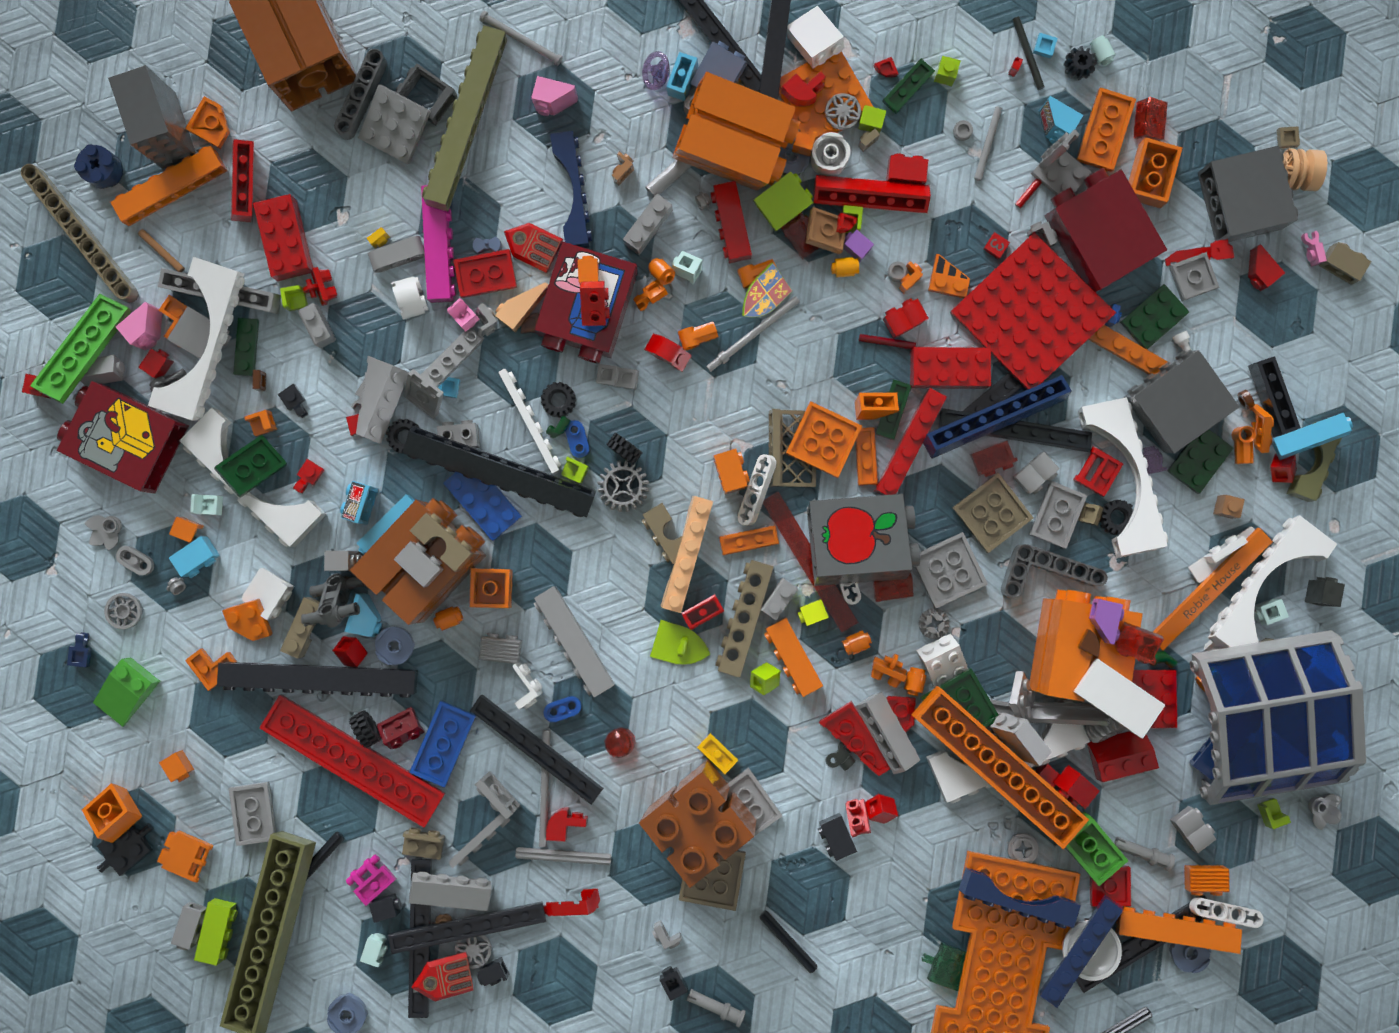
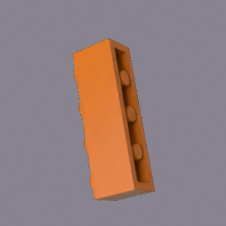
(794, 657)

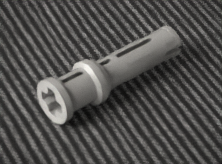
(1152, 855)
(725, 1010)

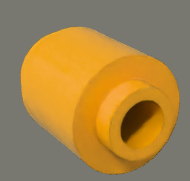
(845, 267)

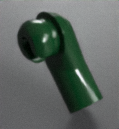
(560, 428)
(1164, 657)

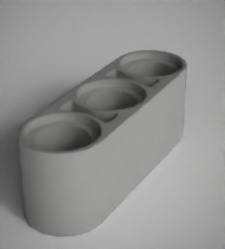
(396, 254)

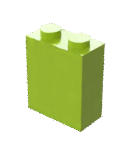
(783, 200)

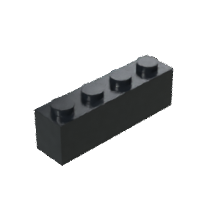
(1274, 396)

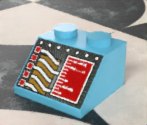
(1058, 119)
(358, 503)

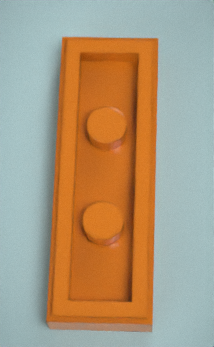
(866, 457)
(749, 540)

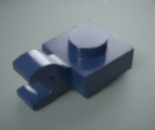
(80, 654)

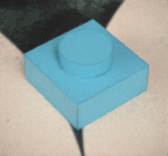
(1045, 45)
(450, 387)

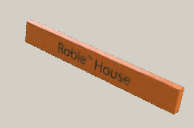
(1212, 587)

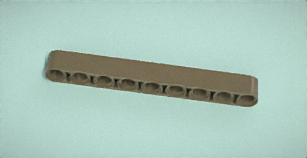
(72, 228)

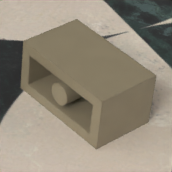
(1345, 263)

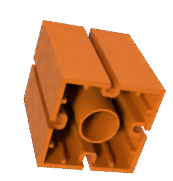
(736, 133)
(1058, 659)

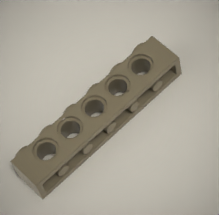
(735, 667)

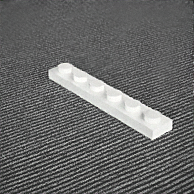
(534, 428)

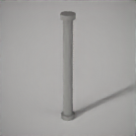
(484, 17)

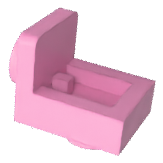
(463, 314)

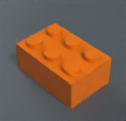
(1154, 171)

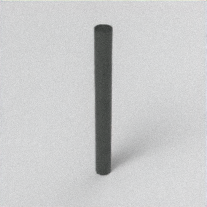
(1028, 53)

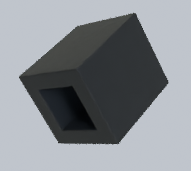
(385, 907)

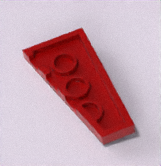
(852, 731)

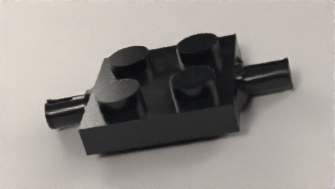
(126, 850)

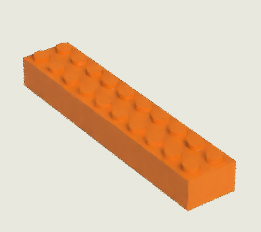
(1000, 767)

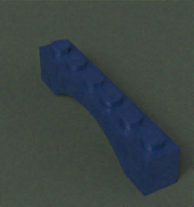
(564, 151)
(1054, 909)
(1081, 952)

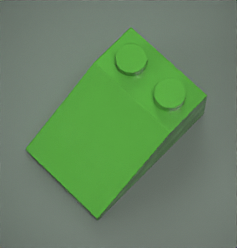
(125, 690)
(1096, 852)

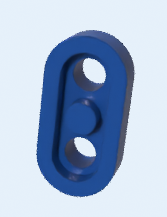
(576, 439)
(562, 708)

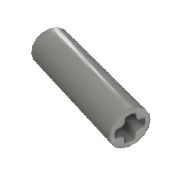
(667, 177)

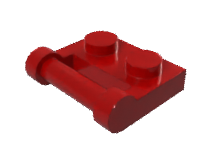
(1104, 474)

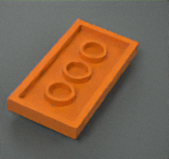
(1106, 129)

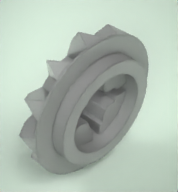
(926, 618)
(1030, 853)

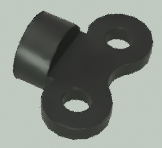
(841, 757)

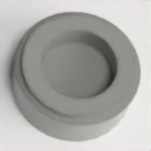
(962, 130)
(897, 271)

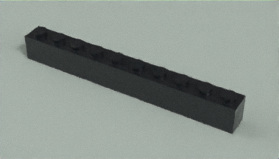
(498, 471)
(319, 678)

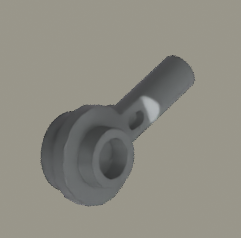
(167, 380)

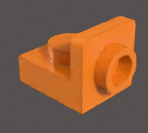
(909, 280)

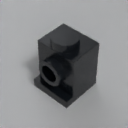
(493, 972)
(673, 989)

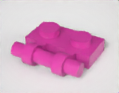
(375, 884)

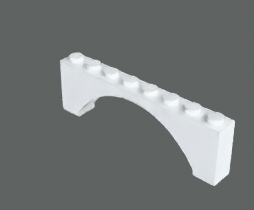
(220, 291)
(1115, 423)
(209, 444)
(1296, 541)
(958, 779)

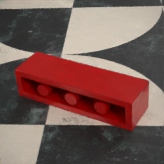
(242, 180)
(732, 222)

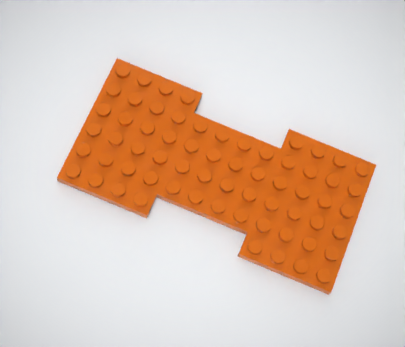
(1004, 949)

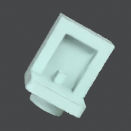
(206, 504)

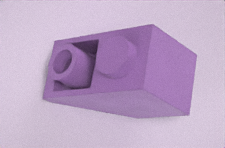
(1106, 619)

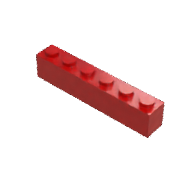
(871, 194)
(910, 443)

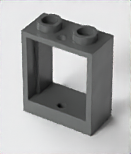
(444, 100)

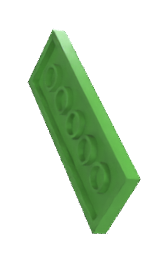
(80, 348)

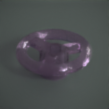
(659, 72)

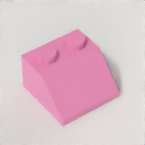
(552, 96)
(142, 326)

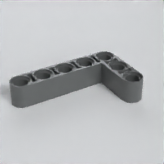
(1049, 565)

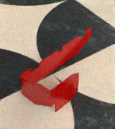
(1217, 250)
(588, 905)

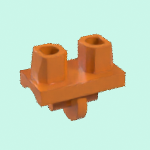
(890, 667)

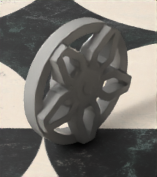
(843, 111)
(123, 611)
(473, 950)

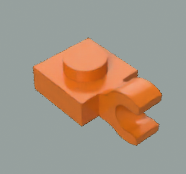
(652, 293)

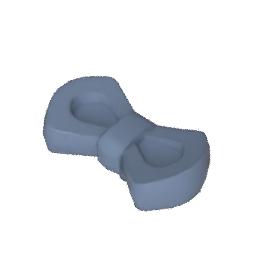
(480, 245)

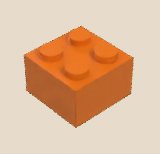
(730, 471)
(491, 588)
(111, 813)

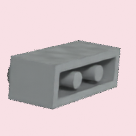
(647, 224)
(340, 560)

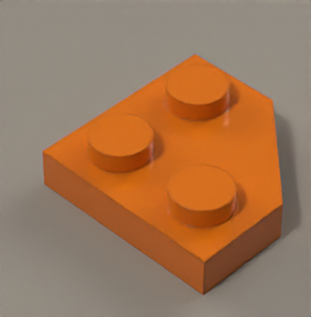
(209, 123)
(247, 620)

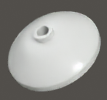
(1105, 958)

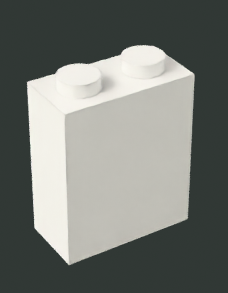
(815, 37)

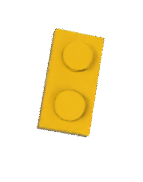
(717, 753)

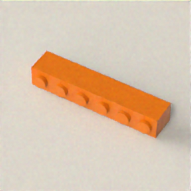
(168, 186)
(1179, 931)

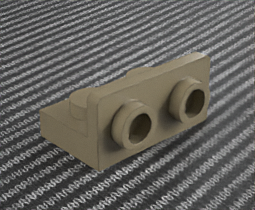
(423, 844)

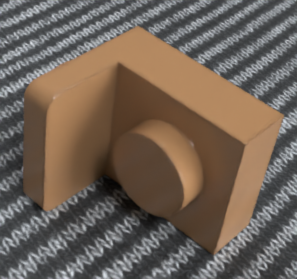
(622, 171)

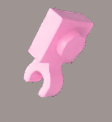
(1315, 251)

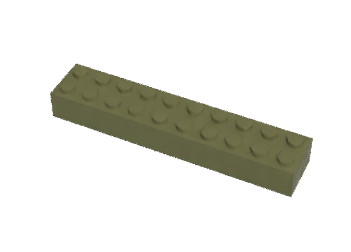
(267, 933)

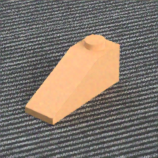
(518, 308)

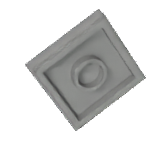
(1194, 276)

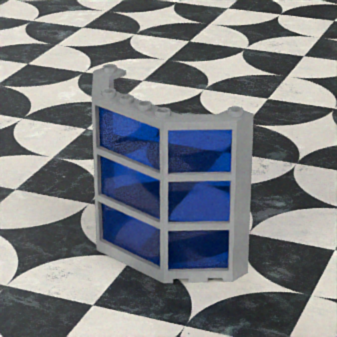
(1281, 716)

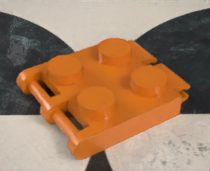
(184, 855)

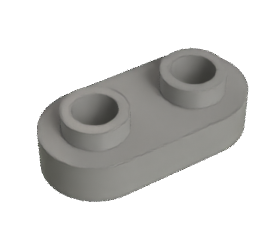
(136, 560)

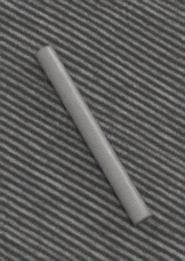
(988, 143)

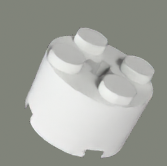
(840, 152)
(408, 297)

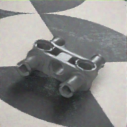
(333, 601)

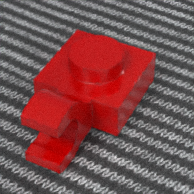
(309, 473)

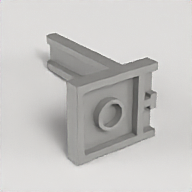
(1058, 168)
(423, 388)
(1023, 706)
(500, 801)

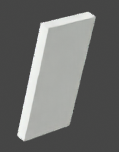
(1119, 698)

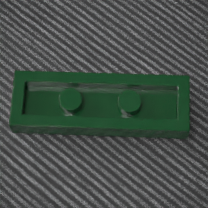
(908, 86)
(246, 346)
(889, 424)

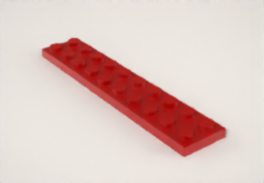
(352, 761)

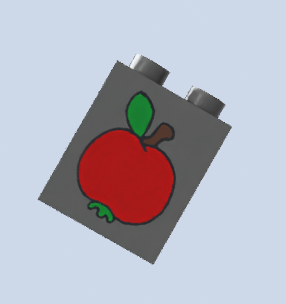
(861, 539)

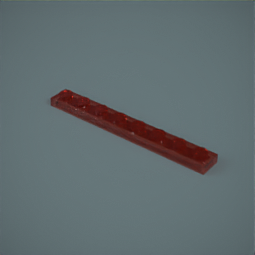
(801, 549)

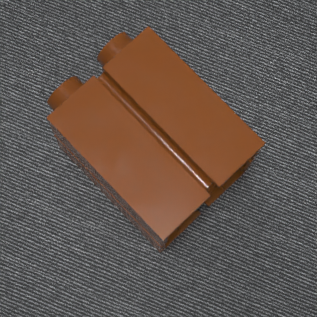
(295, 48)
(403, 593)
(699, 823)

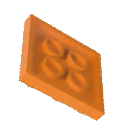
(823, 439)

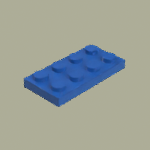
(484, 504)
(442, 744)

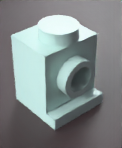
(687, 266)
(1276, 612)
(374, 950)

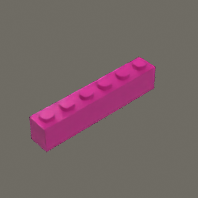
(438, 253)

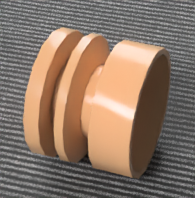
(1305, 169)

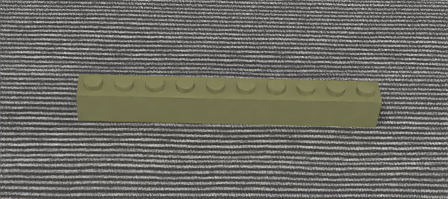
(465, 118)

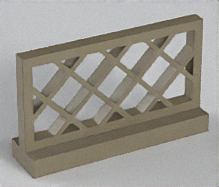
(776, 449)

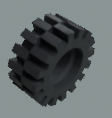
(558, 388)
(394, 431)
(624, 448)
(1105, 517)
(365, 729)

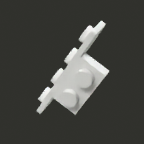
(1206, 565)

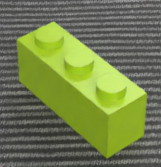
(216, 932)

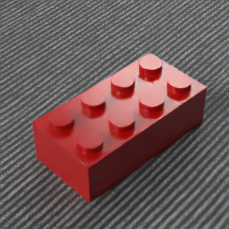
(283, 237)
(950, 367)

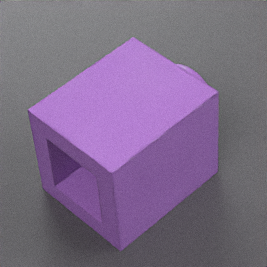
(857, 245)

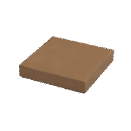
(822, 231)

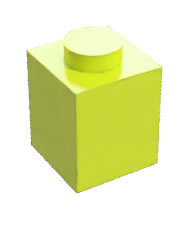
(812, 612)

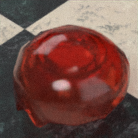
(620, 742)

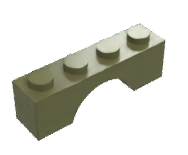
(1308, 486)

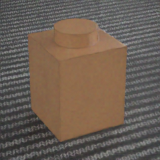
(1229, 506)

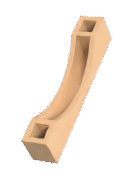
(687, 554)

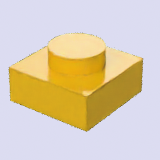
(378, 238)

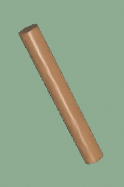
(161, 251)

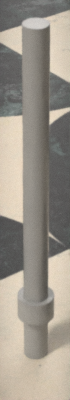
(723, 356)
(544, 796)

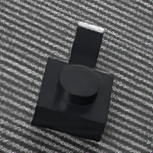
(292, 399)

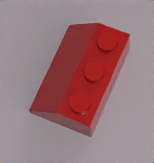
(1122, 756)

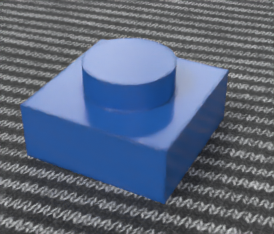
(1115, 319)

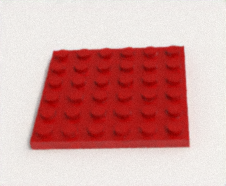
(1032, 312)

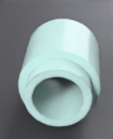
(1103, 50)

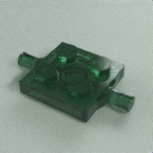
(946, 966)

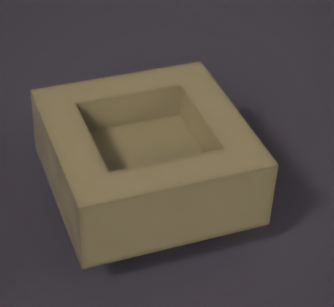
(1288, 137)
(868, 139)
(1090, 514)

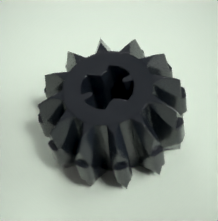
(1075, 57)

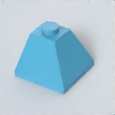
(367, 621)

